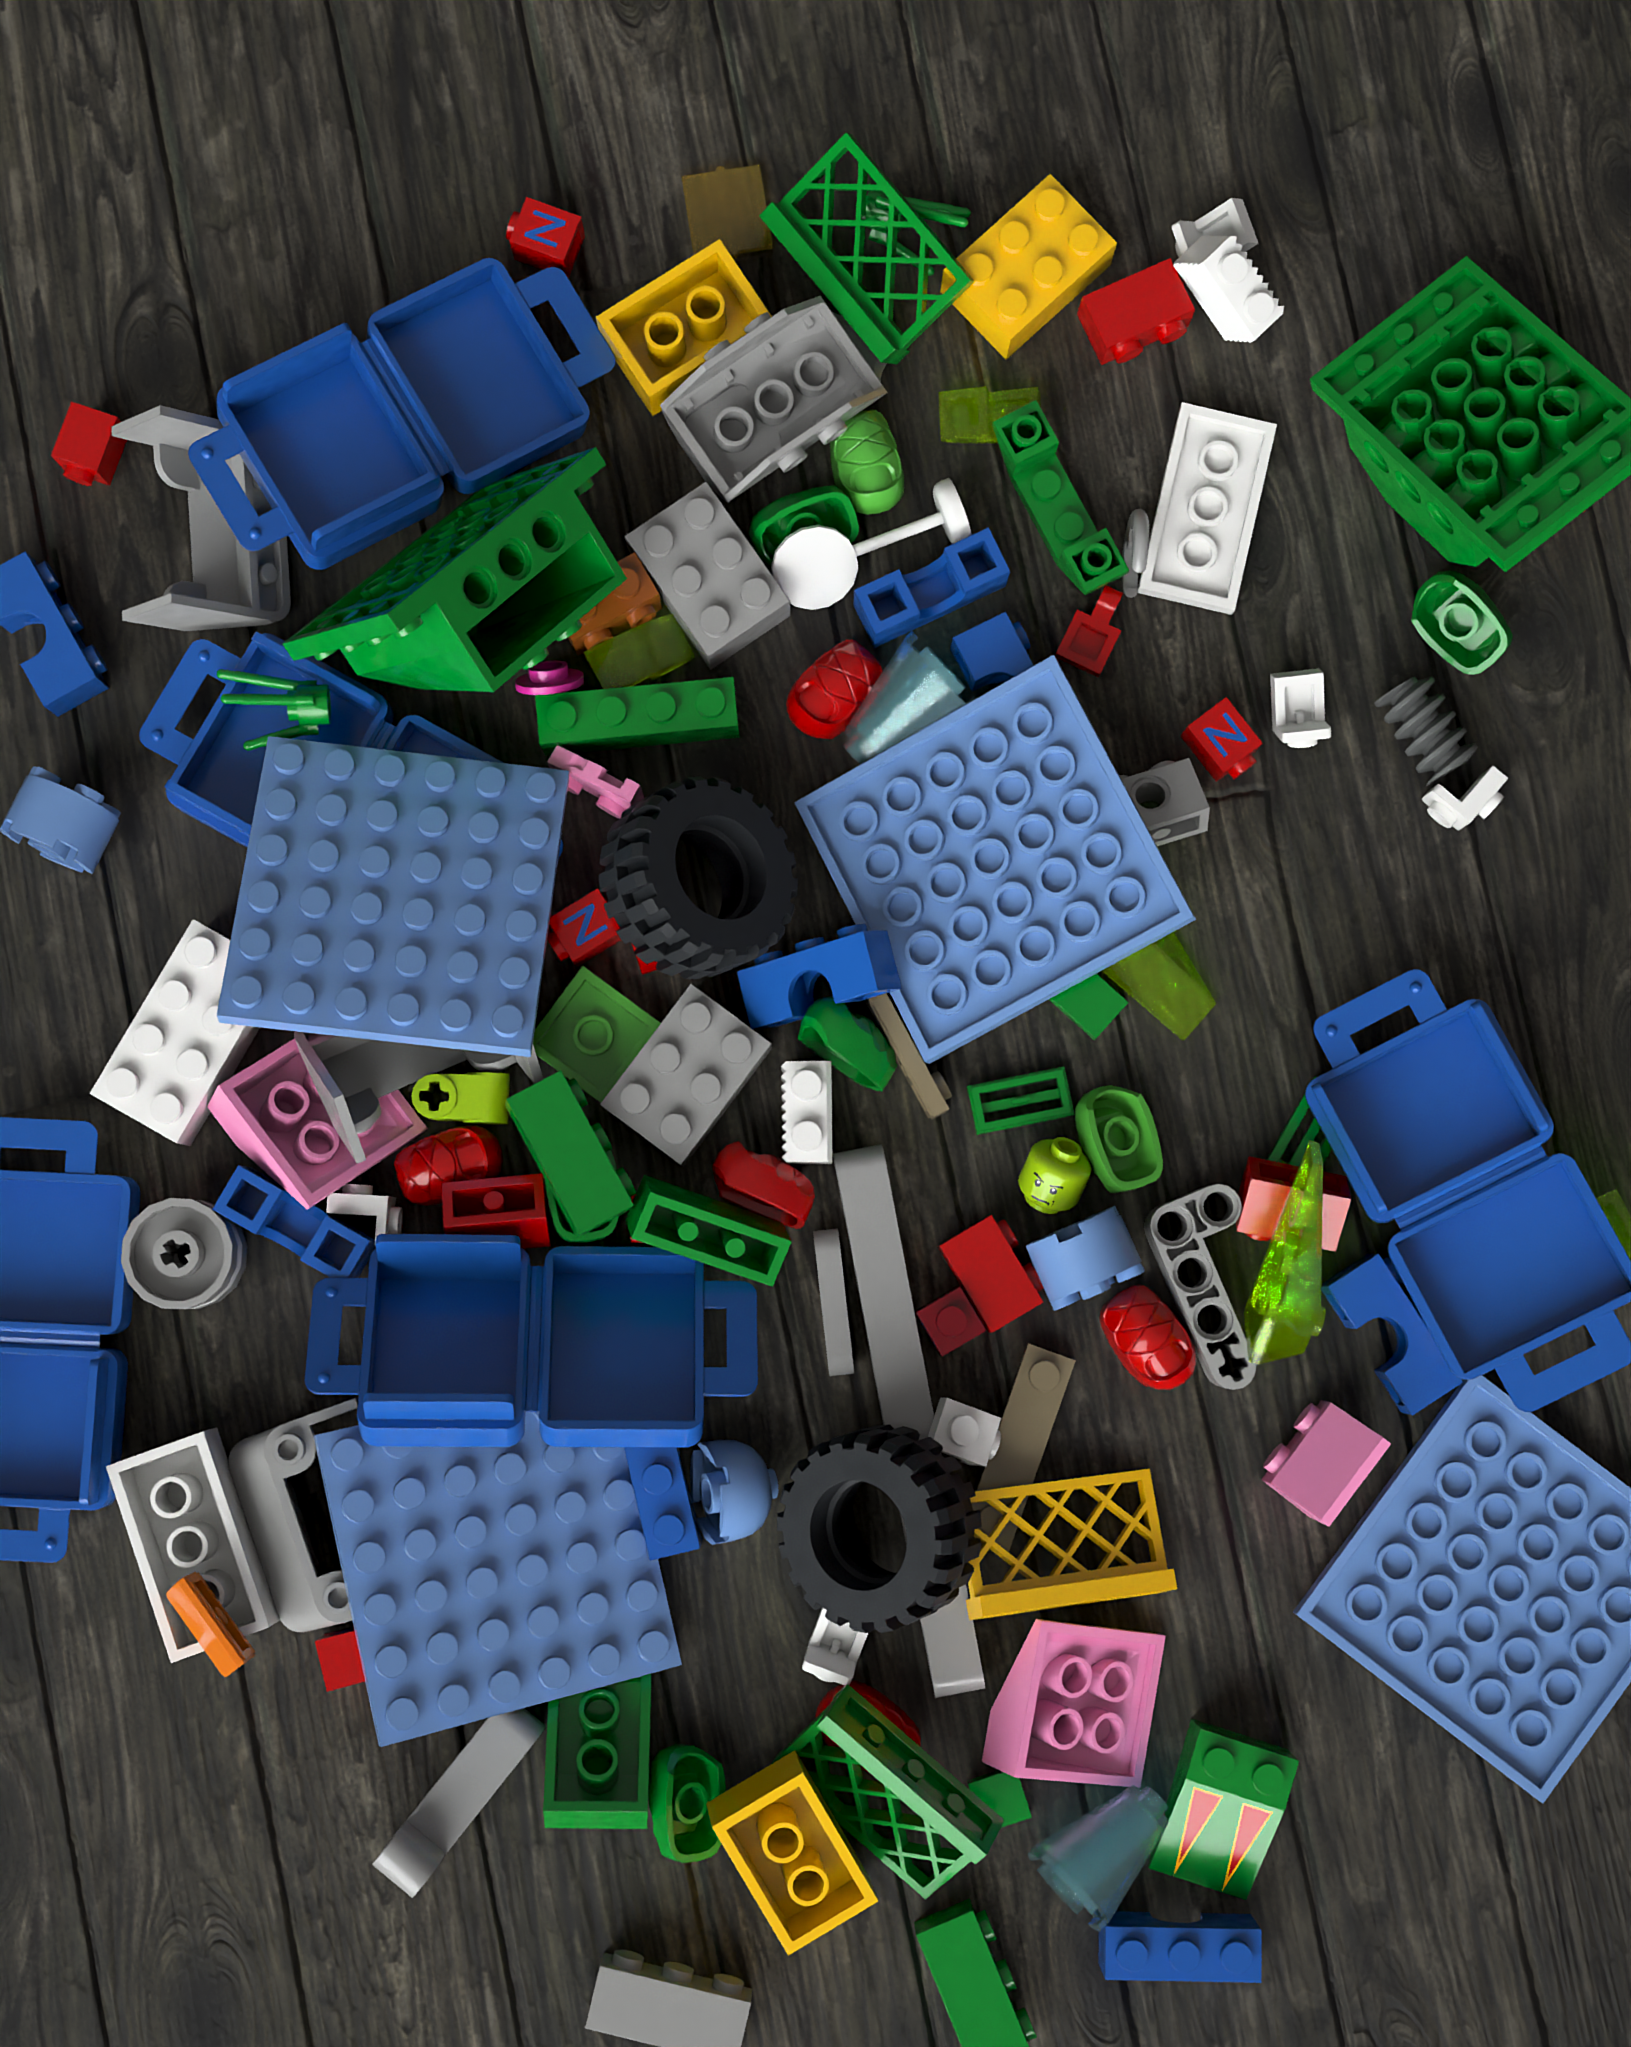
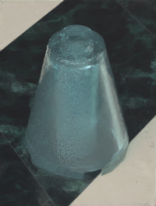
(905, 699)
(1102, 1852)

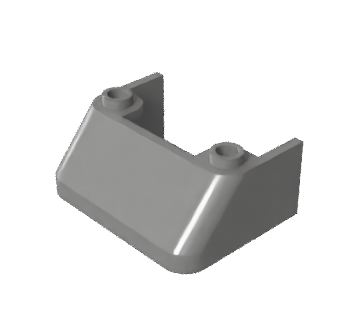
(229, 582)
(358, 1071)
(262, 1480)

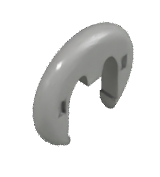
(1135, 550)

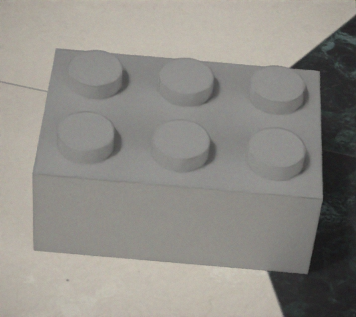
(709, 575)
(687, 1075)

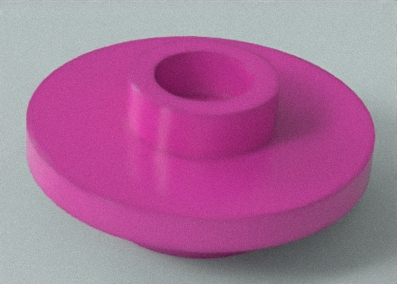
(549, 678)

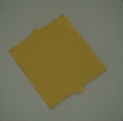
(728, 209)

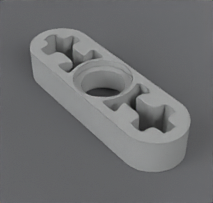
(833, 1302)

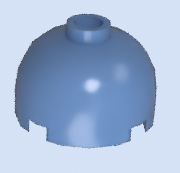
(732, 1488)

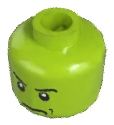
(1054, 1175)

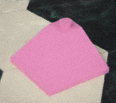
(286, 1131)
(1077, 1705)

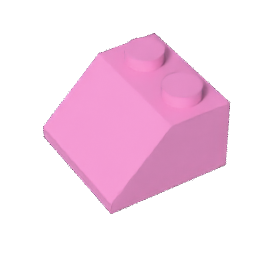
(1324, 1461)

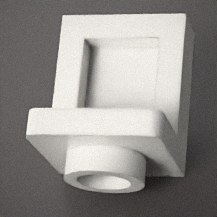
(1225, 220)
(1299, 707)
(1478, 799)
(359, 1201)
(965, 1432)
(833, 1651)

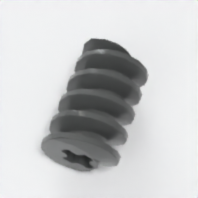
(1426, 727)

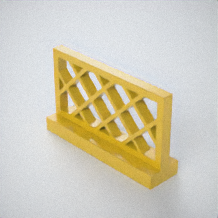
(1082, 1586)

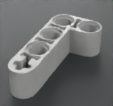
(1209, 1288)
(457, 1798)

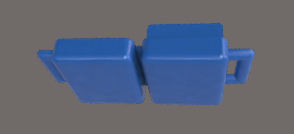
(362, 432)
(220, 778)
(1492, 1229)
(56, 1299)
(477, 1337)

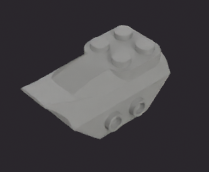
(772, 395)

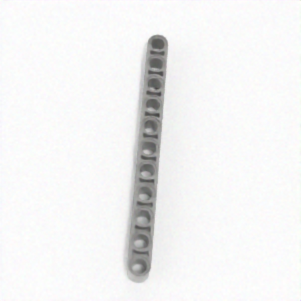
(900, 1375)

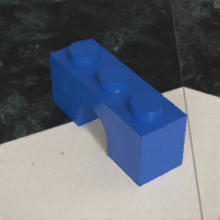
(955, 579)
(992, 651)
(64, 669)
(855, 965)
(312, 1234)
(1417, 1369)
(663, 1501)
(1200, 1951)

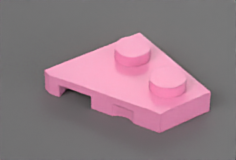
(584, 774)

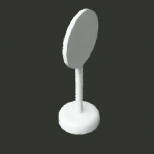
(820, 563)

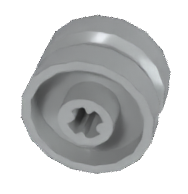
(155, 1262)

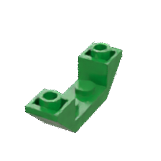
(1052, 503)

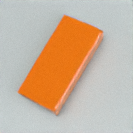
(210, 1623)

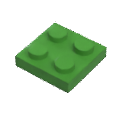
(592, 1034)

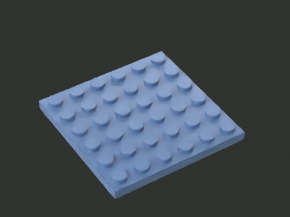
(995, 859)
(395, 897)
(491, 1576)
(1491, 1586)

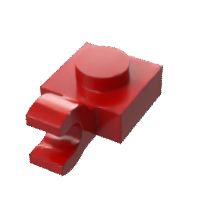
(1091, 637)

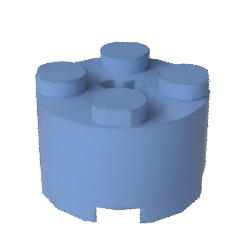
(61, 822)
(1085, 1258)

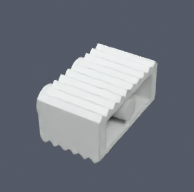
(1228, 287)
(807, 1112)

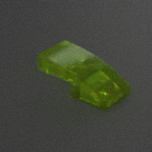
(969, 412)
(640, 654)

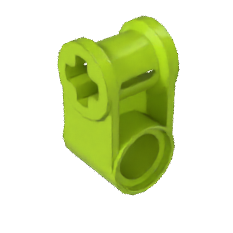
(472, 1097)

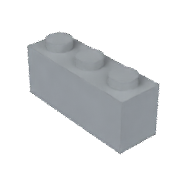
(667, 2004)

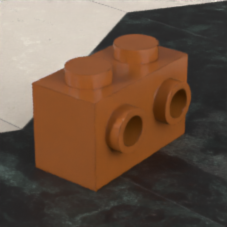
(625, 607)

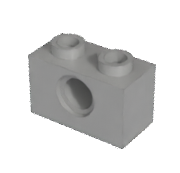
(1180, 796)

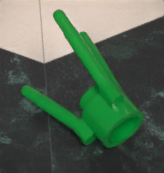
(878, 210)
(304, 701)

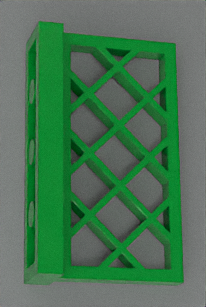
(833, 276)
(903, 1774)

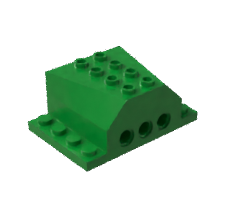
(1478, 420)
(477, 587)

